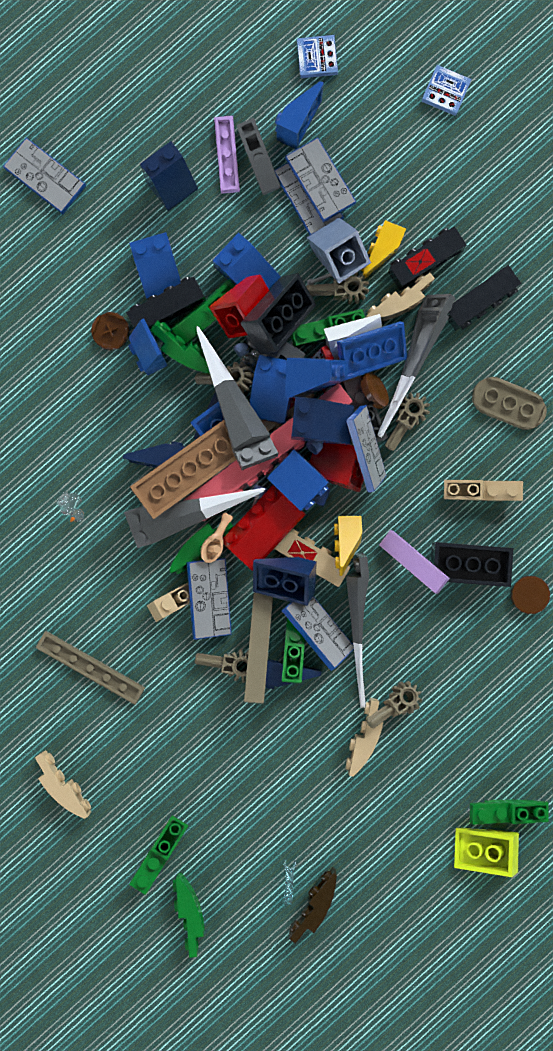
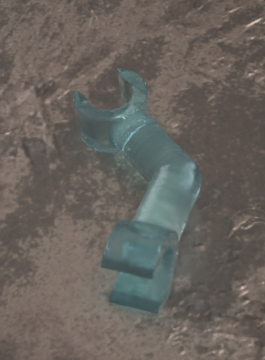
(288, 883)

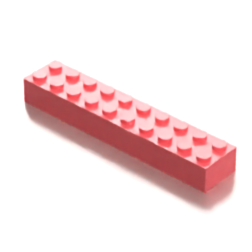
(234, 479)

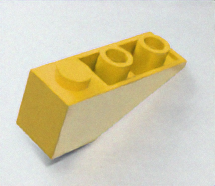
(386, 246)
(349, 538)

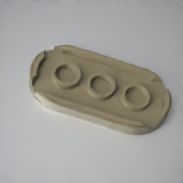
(509, 403)

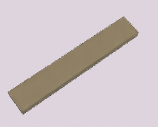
(258, 649)
(90, 667)

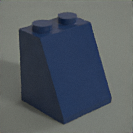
(168, 176)

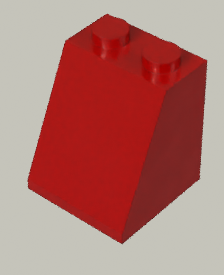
(237, 304)
(339, 465)

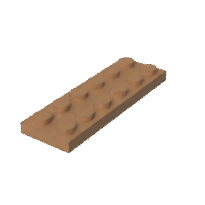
(185, 471)

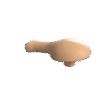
(213, 545)

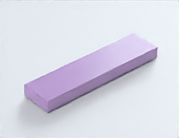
(226, 154)
(414, 561)

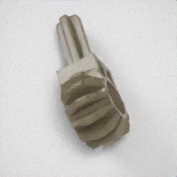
(341, 290)
(235, 371)
(407, 419)
(227, 663)
(396, 704)

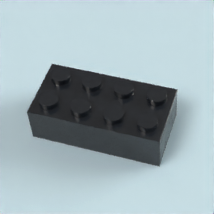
(278, 314)
(474, 563)

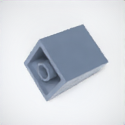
(339, 249)

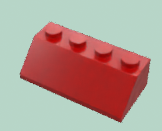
(263, 527)

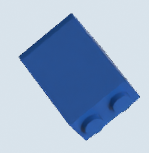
(312, 375)
(299, 480)

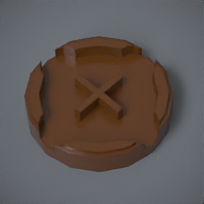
(110, 331)
(374, 390)
(530, 594)

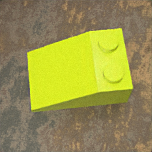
(487, 851)

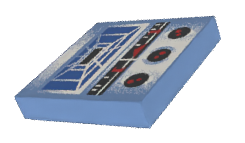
(317, 56)
(446, 90)

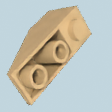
(170, 602)

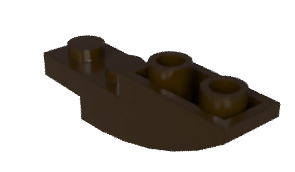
(320, 899)

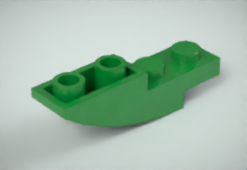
(200, 315)
(313, 332)
(174, 347)
(192, 548)
(293, 655)
(509, 811)
(158, 855)
(189, 908)

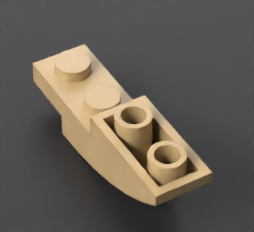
(394, 305)
(483, 490)
(363, 745)
(67, 793)

